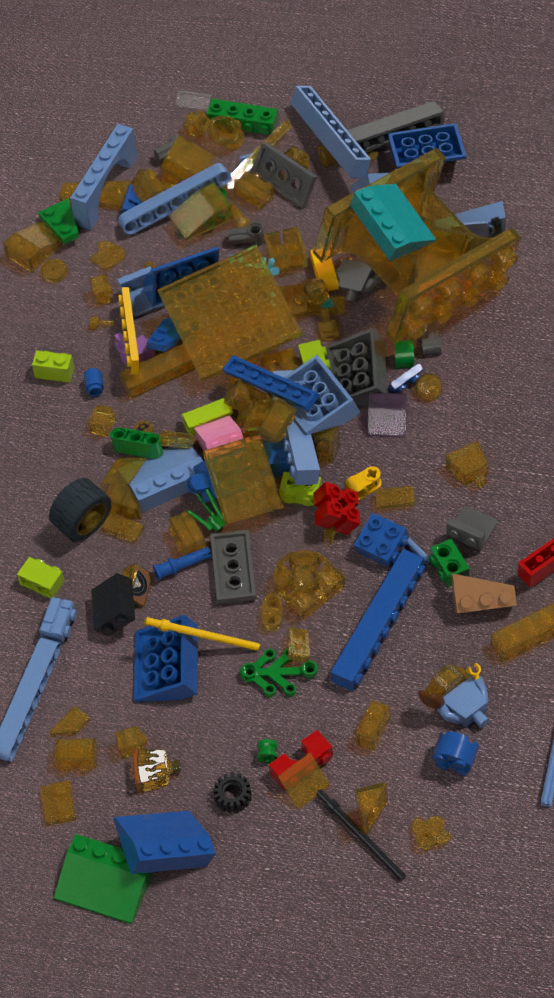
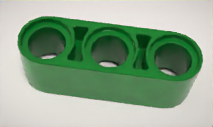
(136, 443)

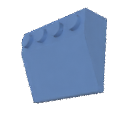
(333, 404)
(164, 477)

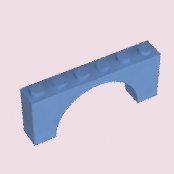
(118, 150)

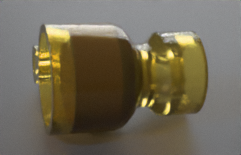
(325, 156)

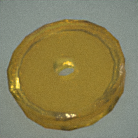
(54, 271)

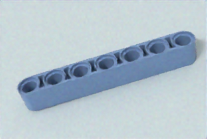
(170, 199)
(27, 697)

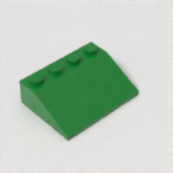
(100, 880)

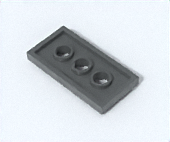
(293, 171)
(244, 572)

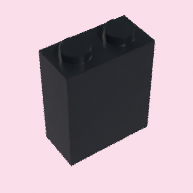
(113, 604)

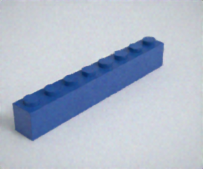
(377, 620)

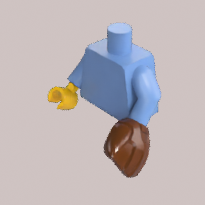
(464, 703)

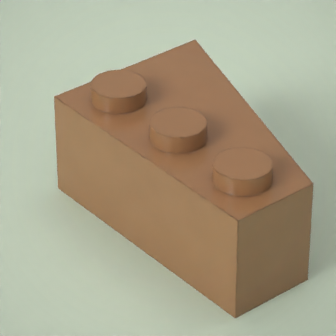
(480, 594)

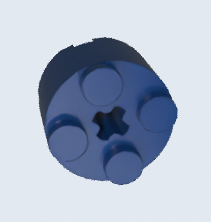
(455, 752)

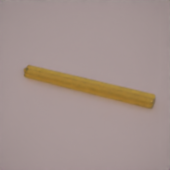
(249, 162)

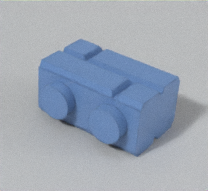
(58, 620)

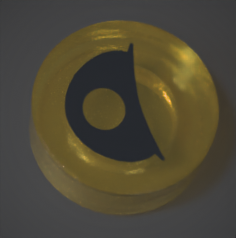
(144, 426)

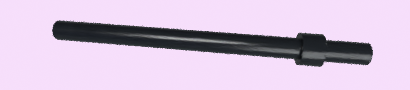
(334, 807)

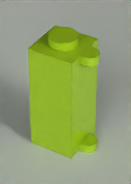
(205, 414)

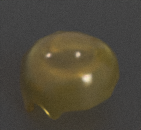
(428, 387)

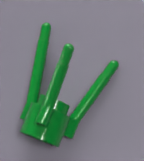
(216, 519)

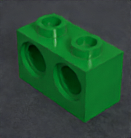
(453, 561)

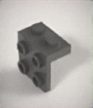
(471, 527)

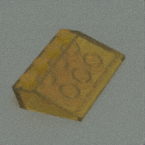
(243, 479)

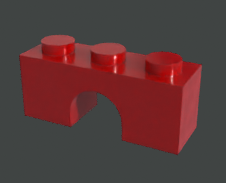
(315, 744)

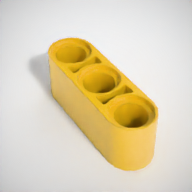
(325, 272)

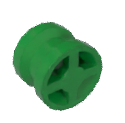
(267, 750)

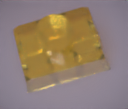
(468, 464)

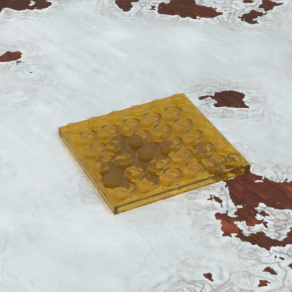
(229, 312)

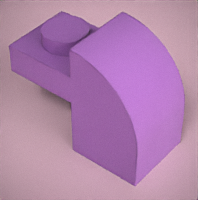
(143, 353)

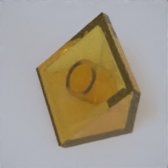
(370, 803)

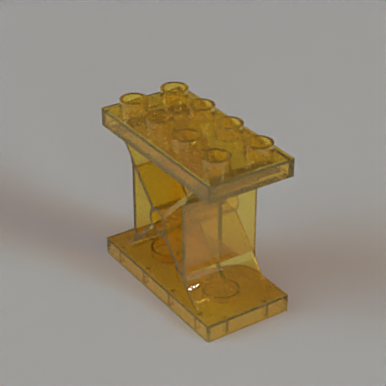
(435, 277)

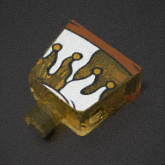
(153, 769)

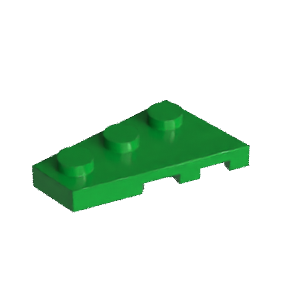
(60, 221)

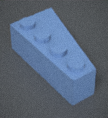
(492, 213)

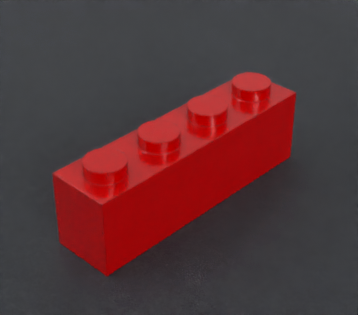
(537, 564)

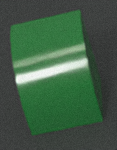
(404, 354)

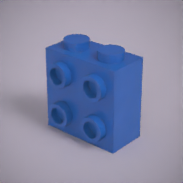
(381, 540)

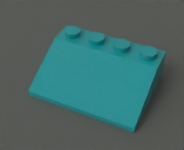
(391, 220)

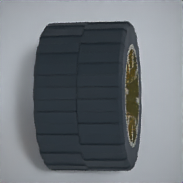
(80, 509)

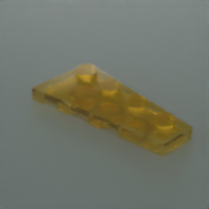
(111, 194)

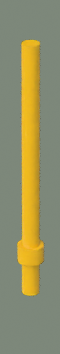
(165, 625)

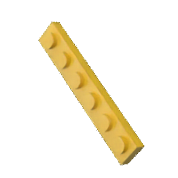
(128, 335)

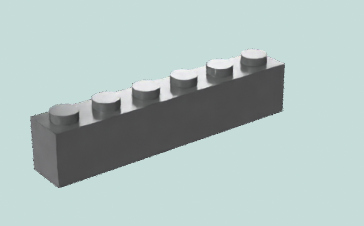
(375, 134)

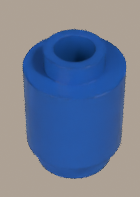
(93, 382)

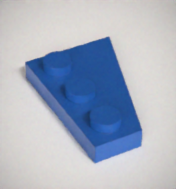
(164, 336)

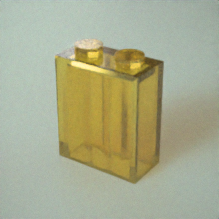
(186, 159)

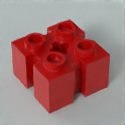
(336, 508)

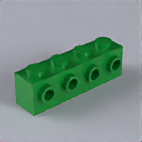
(261, 120)

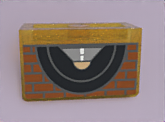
(141, 582)

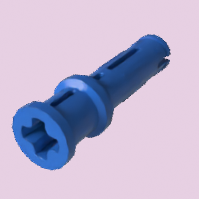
(173, 565)

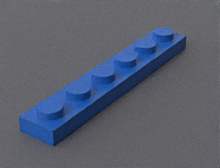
(270, 383)

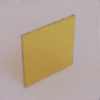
(123, 470)
(303, 780)

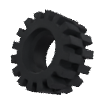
(235, 803)

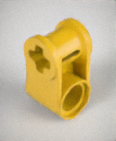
(363, 482)

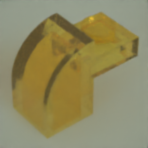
(447, 679)

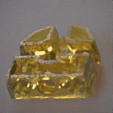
(305, 587)

